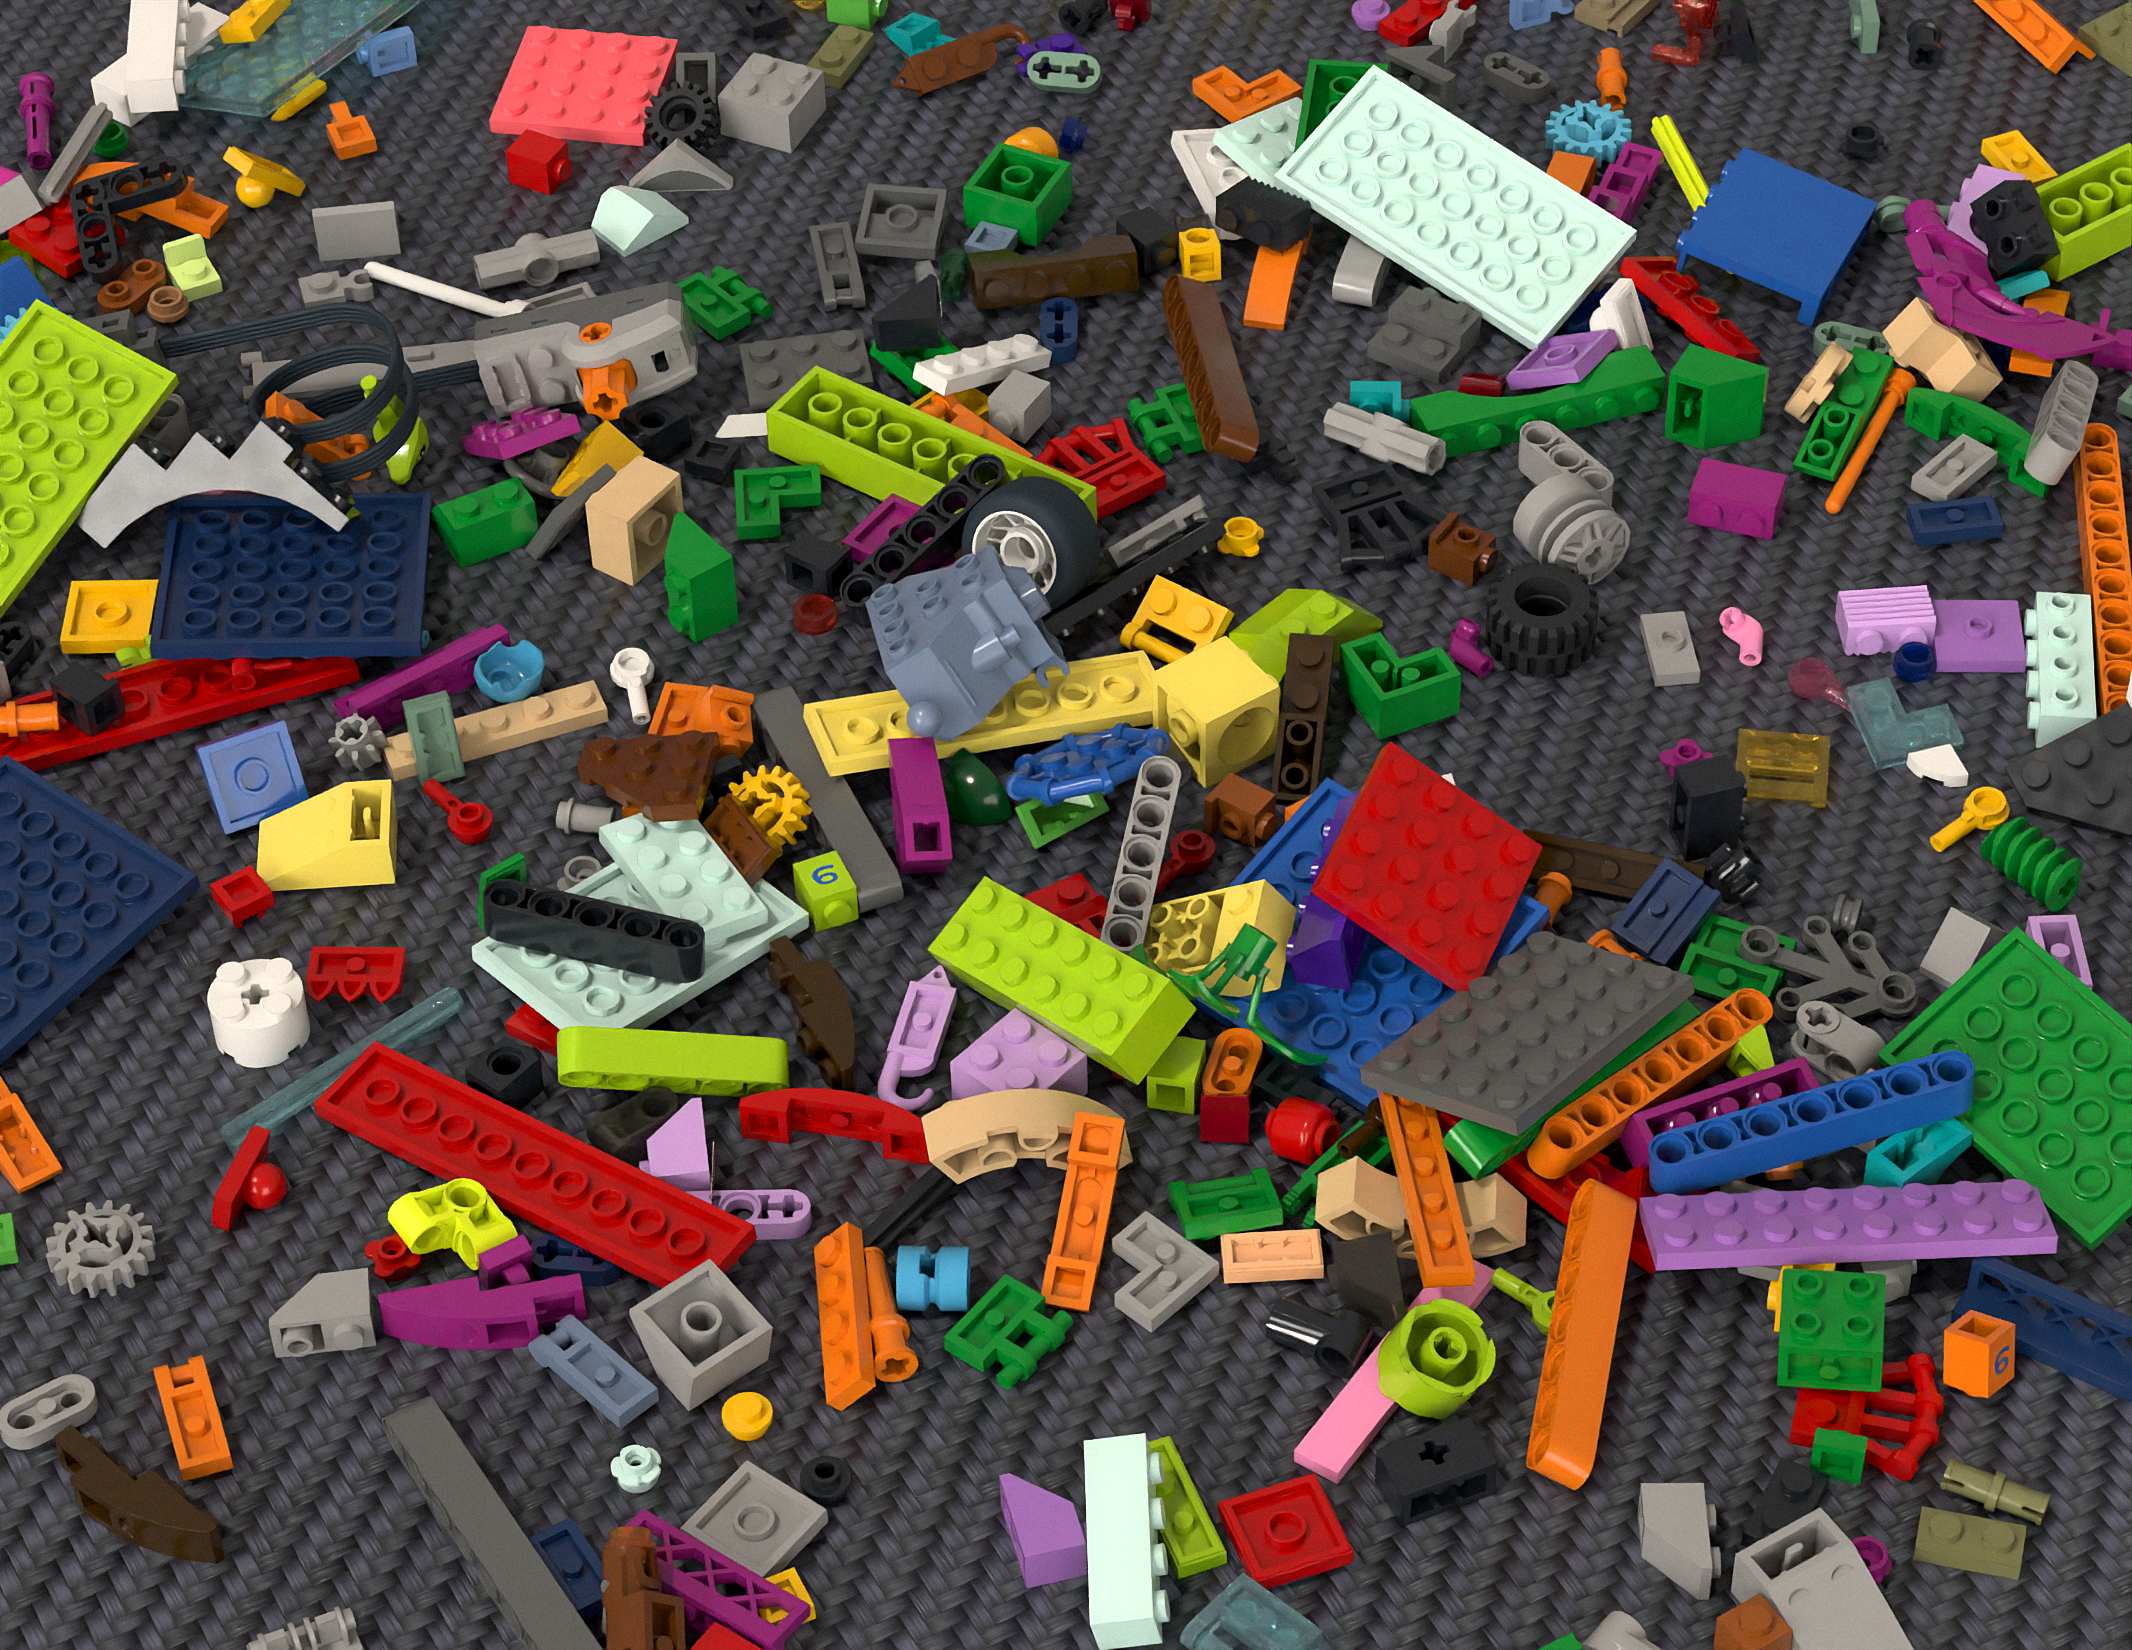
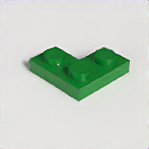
(765, 490)

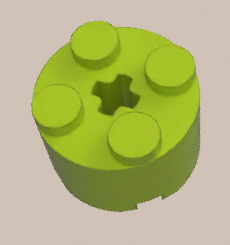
(1435, 1358)

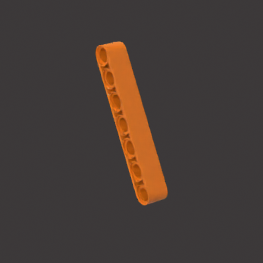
(1645, 1083)
(1581, 1334)

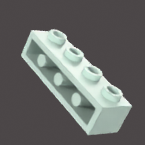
(2061, 665)
(1123, 1541)

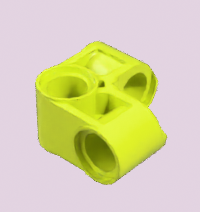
(453, 1217)

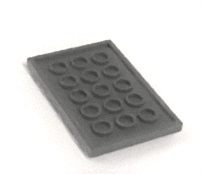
(1527, 1032)

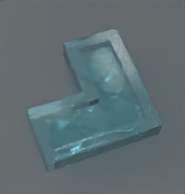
(1891, 731)

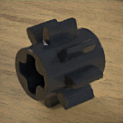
(1735, 871)

